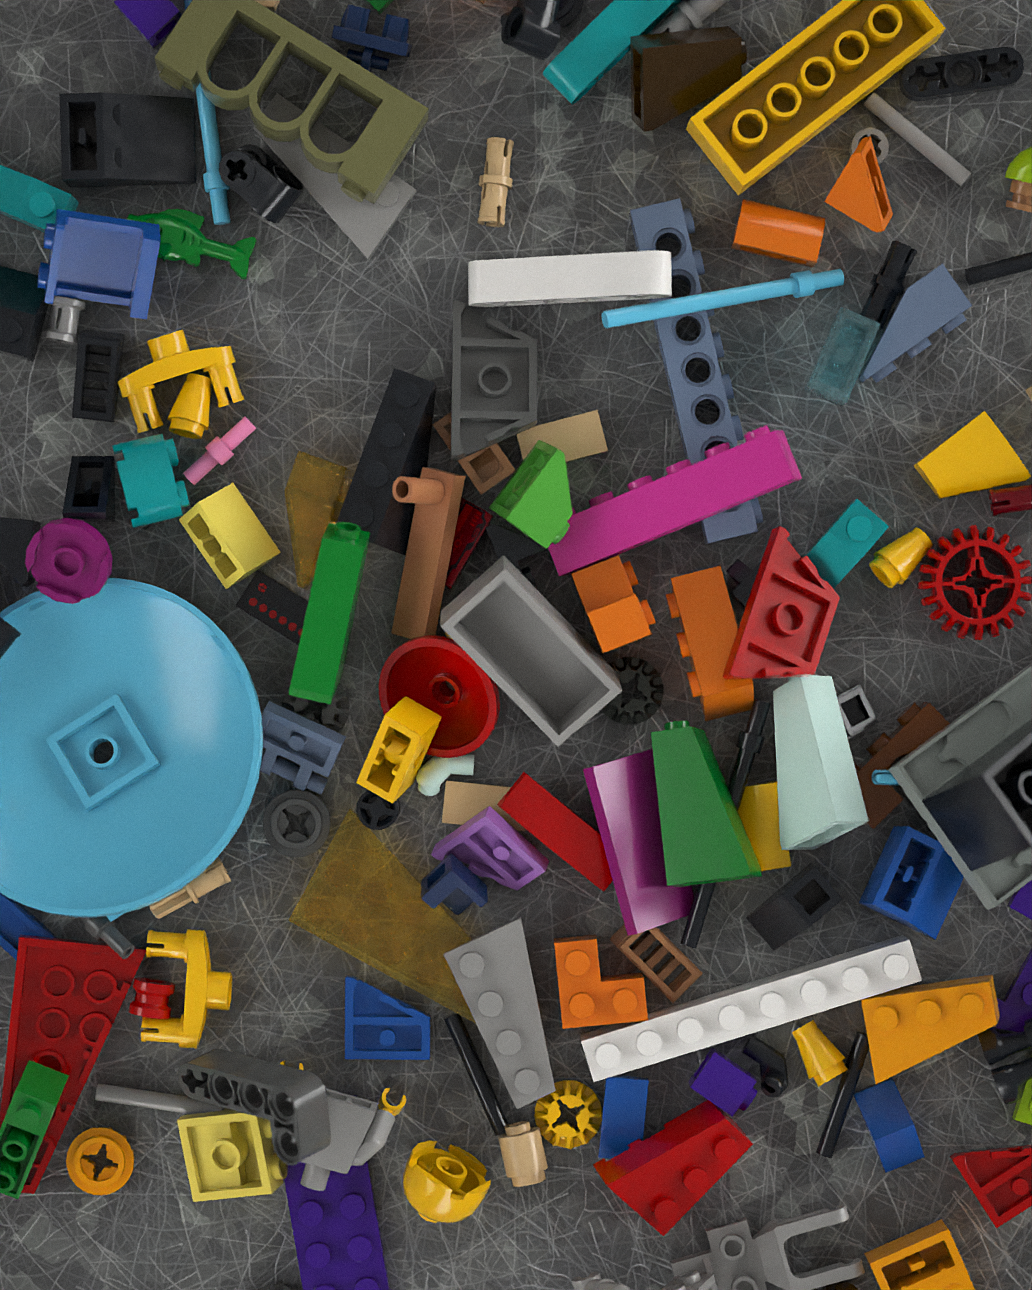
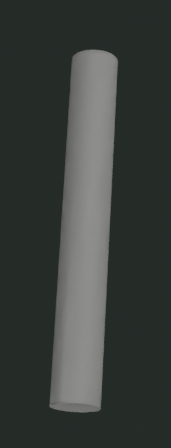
(917, 138)
(152, 1100)

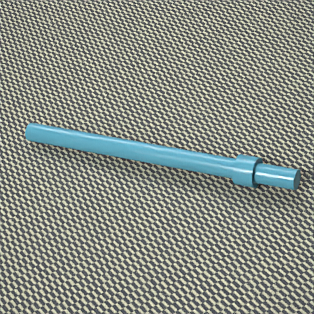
(212, 180)
(798, 284)

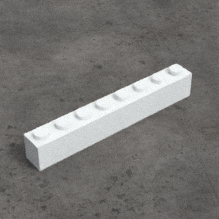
(751, 1007)

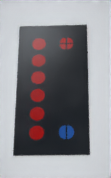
(274, 606)

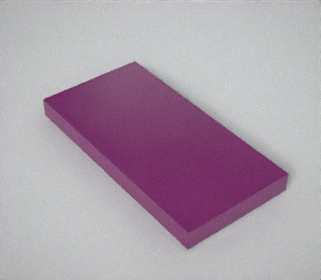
(631, 834)

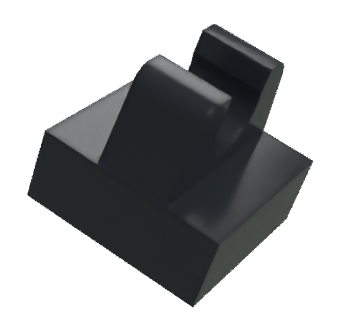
(744, 578)

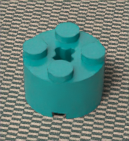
(149, 479)

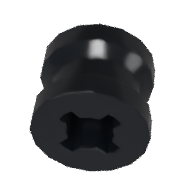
(370, 812)

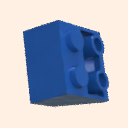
(913, 881)

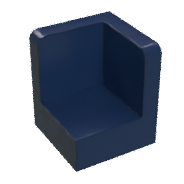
(453, 886)

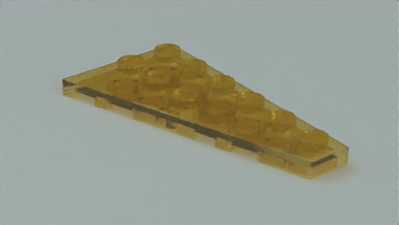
(375, 912)

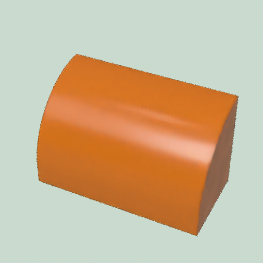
(778, 233)

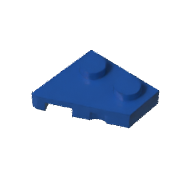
(383, 1025)

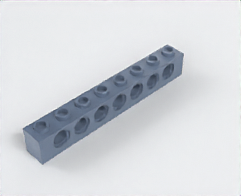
(648, 227)

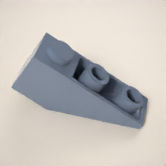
(920, 312)

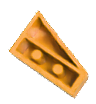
(925, 1020)

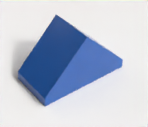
(889, 1125)

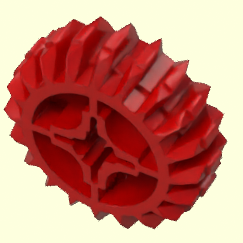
(975, 563)

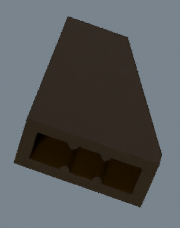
(681, 70)

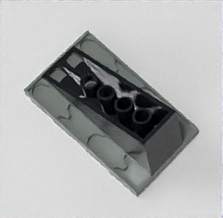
(978, 789)

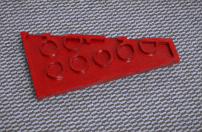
(60, 1019)

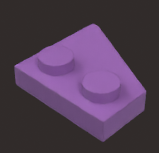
(493, 850)

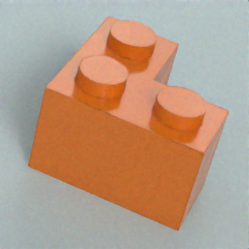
(611, 603)
(594, 998)

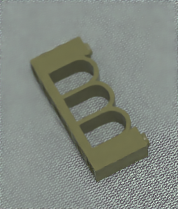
(381, 146)

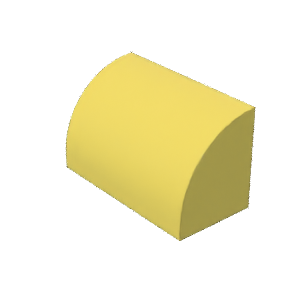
(229, 535)

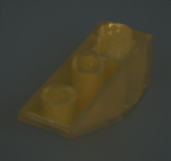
(311, 501)

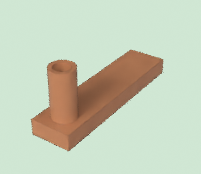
(429, 548)

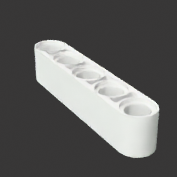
(570, 279)

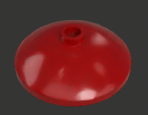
(421, 672)

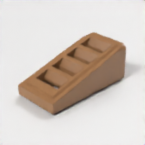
(680, 983)

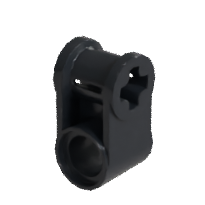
(265, 185)

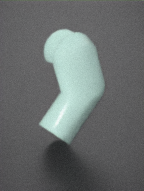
(437, 770)

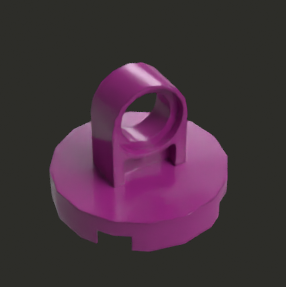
(69, 560)

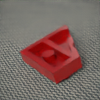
(998, 1179)

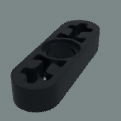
(994, 79)

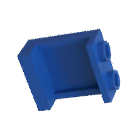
(100, 260)

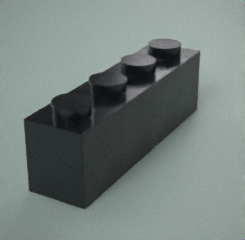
(394, 449)

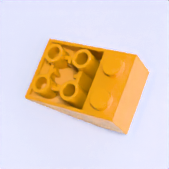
(920, 1261)

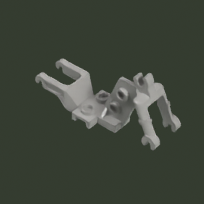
(746, 1261)

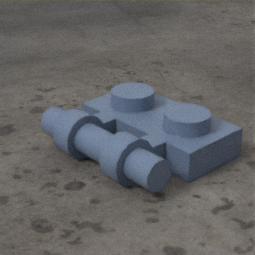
(301, 742)

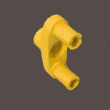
(172, 359)
(203, 988)

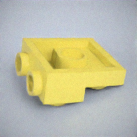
(229, 1155)

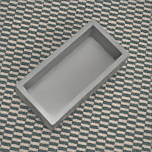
(530, 651)

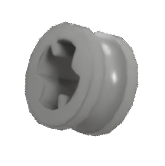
(882, 147)

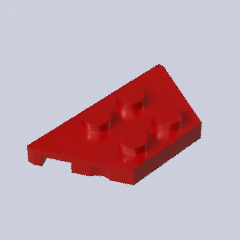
(783, 617)

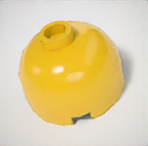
(444, 1183)

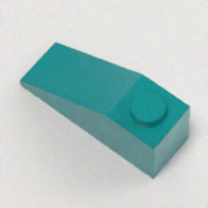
(31, 199)
(846, 542)

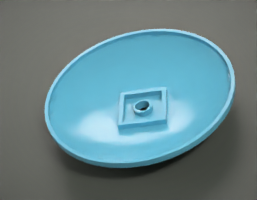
(184, 738)

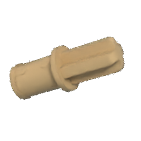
(208, 880)

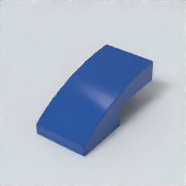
(622, 1114)

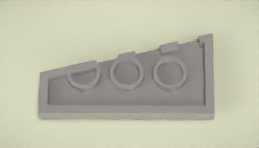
(362, 221)
(503, 1000)

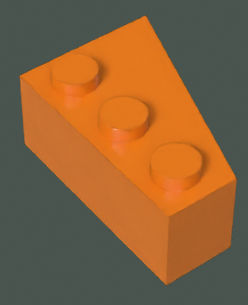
(707, 639)

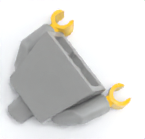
(356, 1135)

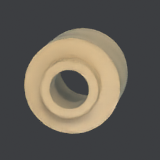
(523, 1154)

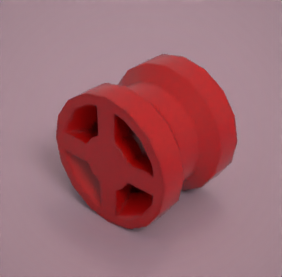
(152, 998)

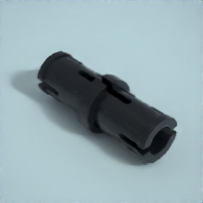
(888, 282)

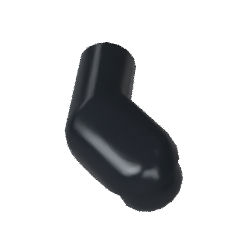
(772, 1066)

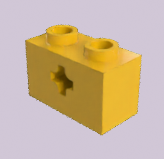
(398, 749)

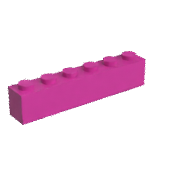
(675, 500)

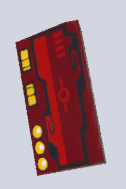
(468, 532)

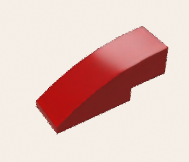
(558, 829)

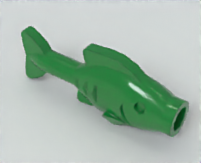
(184, 241)

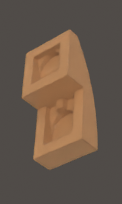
(484, 467)

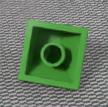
(538, 496)

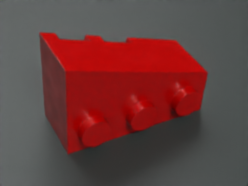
(675, 1166)

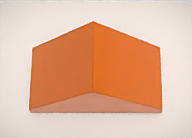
(861, 189)

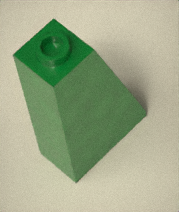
(330, 613)
(697, 814)

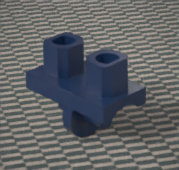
(354, 29)

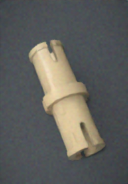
(495, 182)

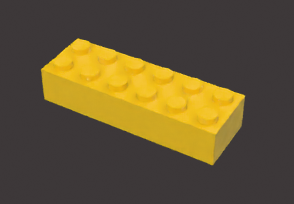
(810, 84)

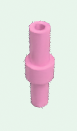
(219, 450)

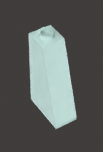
(814, 765)

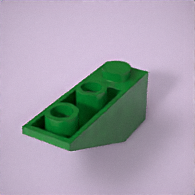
(27, 1124)

